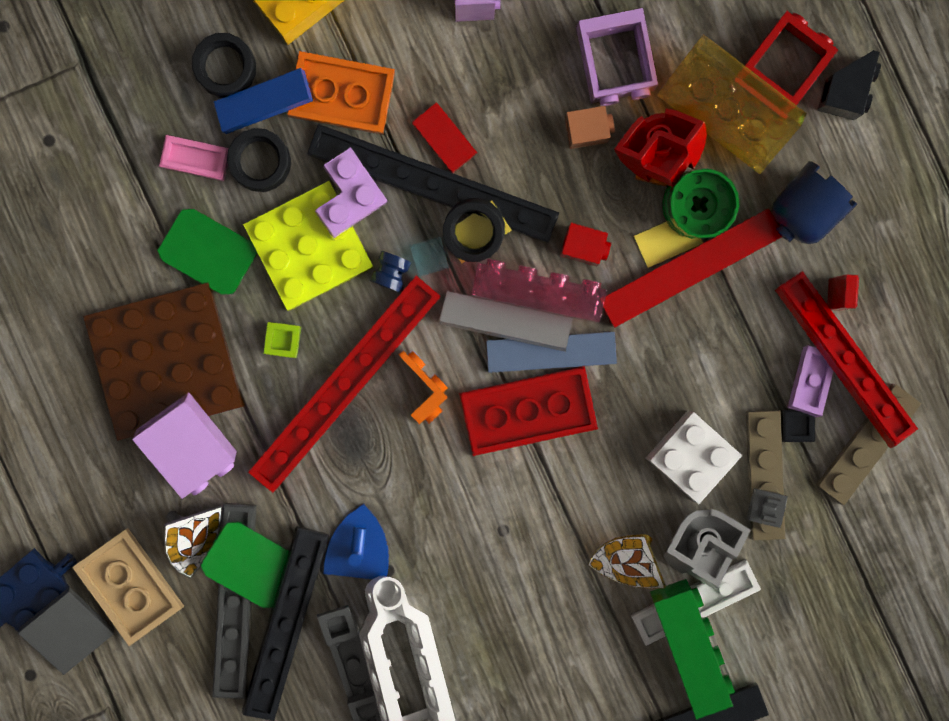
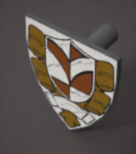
(190, 538)

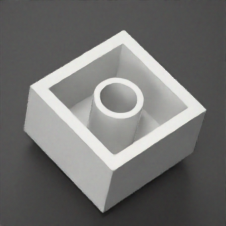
(693, 456)

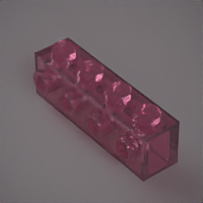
(539, 293)

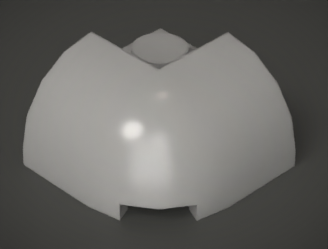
(706, 545)

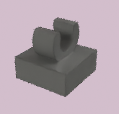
(767, 507)

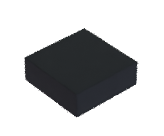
(797, 426)

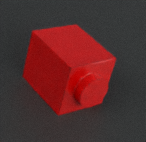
(585, 245)

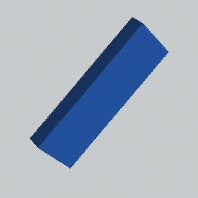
(263, 101)

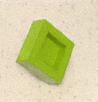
(282, 340)

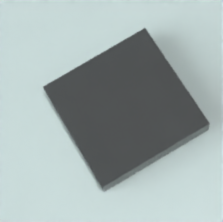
(66, 631)

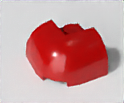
(662, 146)

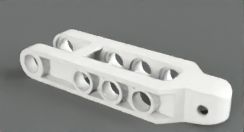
(388, 604)

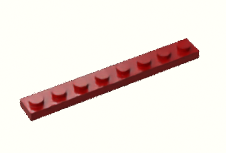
(344, 384)

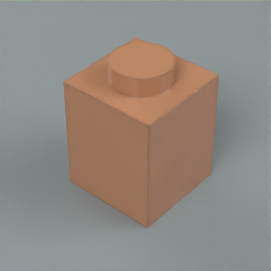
(589, 127)

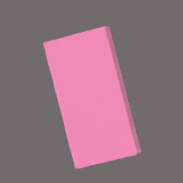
(194, 158)

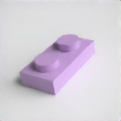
(811, 383)

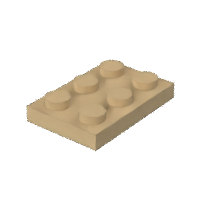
(128, 586)

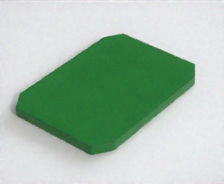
(207, 251)
(246, 563)

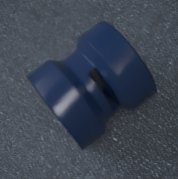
(390, 271)

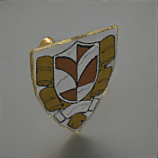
(628, 562)

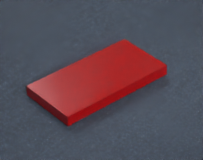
(528, 411)

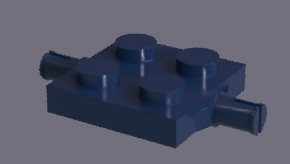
(31, 587)

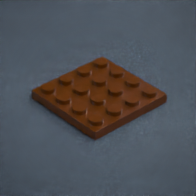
(160, 352)

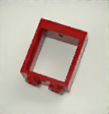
(816, 41)

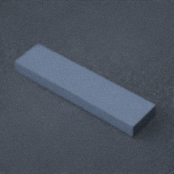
(580, 351)

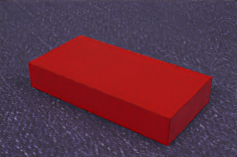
(444, 138)
(843, 292)

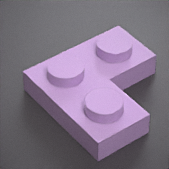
(357, 196)

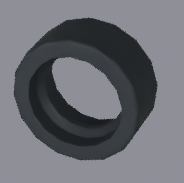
(216, 41)
(234, 157)
(463, 252)

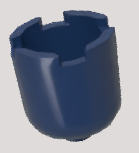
(811, 206)

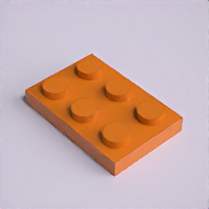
(345, 93)

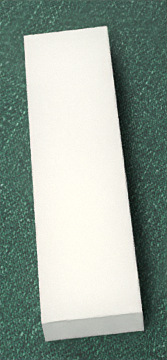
(735, 585)

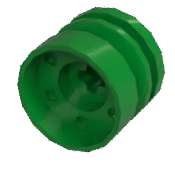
(718, 205)

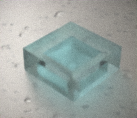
(429, 257)

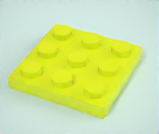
(301, 251)

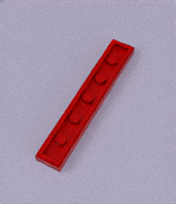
(691, 268)
(846, 360)

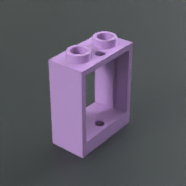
(609, 25)

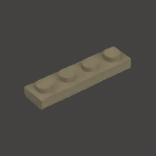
(860, 454)
(765, 464)

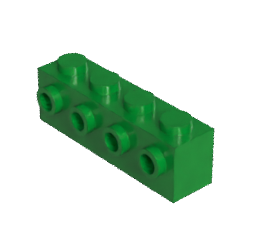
(692, 649)

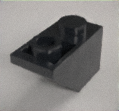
(848, 89)

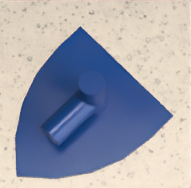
(358, 547)

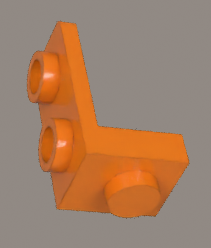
(430, 408)

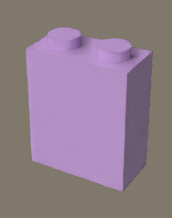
(185, 446)

